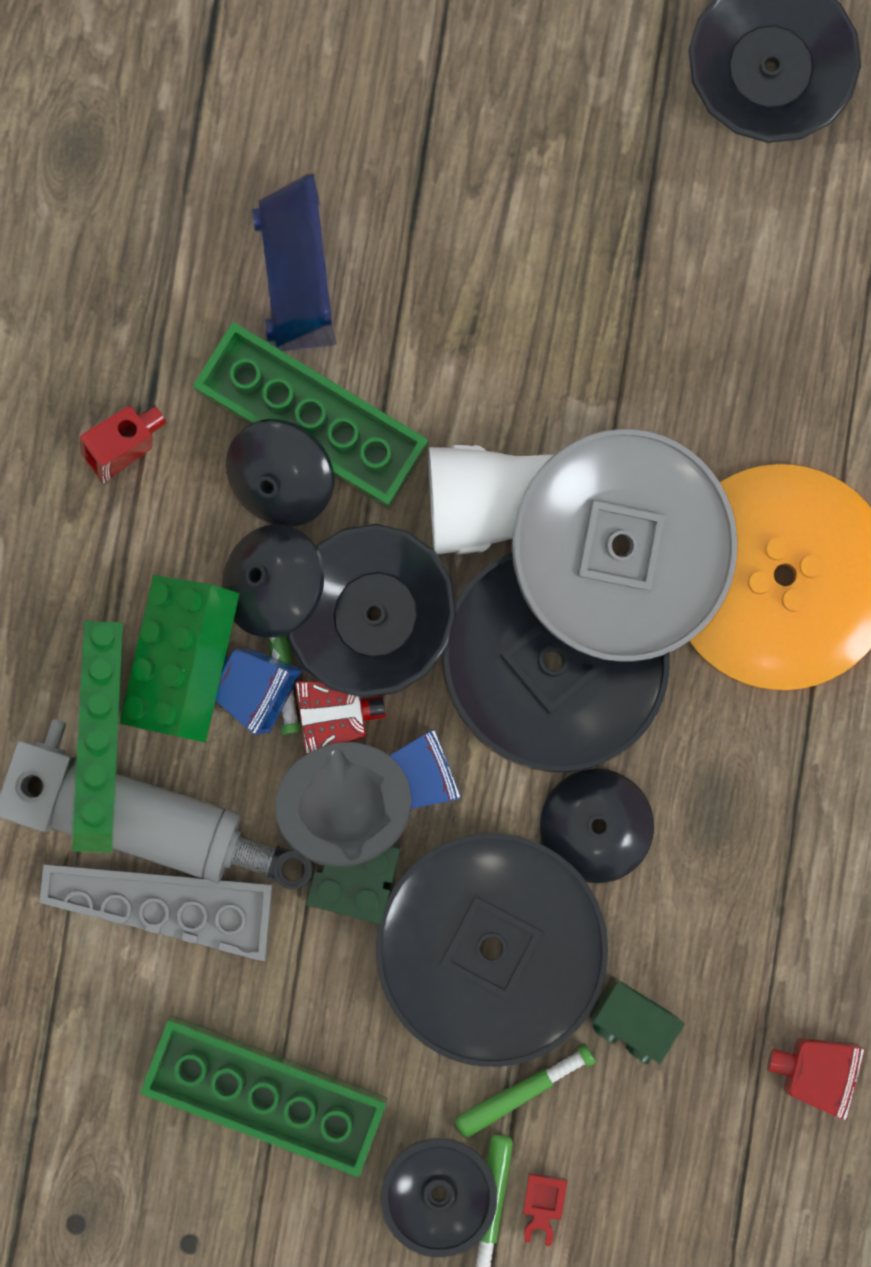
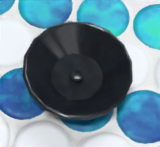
(813, 55)
(368, 571)

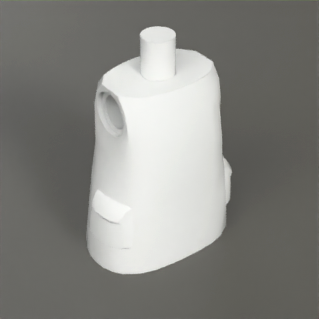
(476, 496)

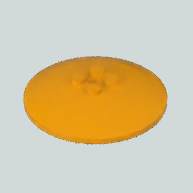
(822, 620)

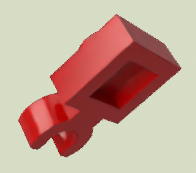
(544, 1201)

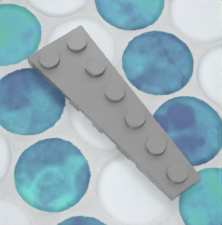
(193, 909)

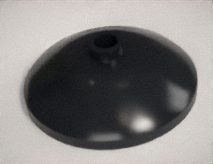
(290, 461)
(288, 585)
(593, 796)
(432, 1224)

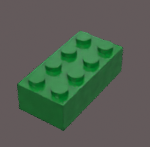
(179, 658)

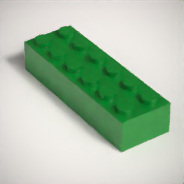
(265, 383)
(264, 1095)

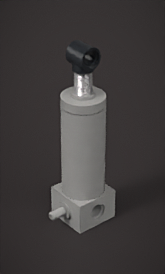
(147, 818)

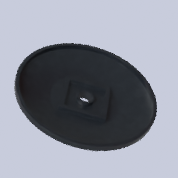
(521, 707)
(501, 1006)

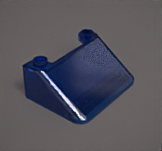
(295, 266)

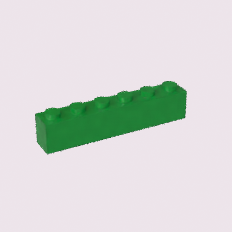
(97, 737)

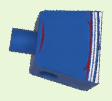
(255, 688)
(427, 771)

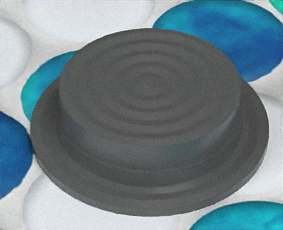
(343, 804)

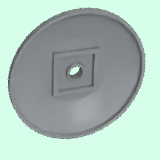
(676, 534)

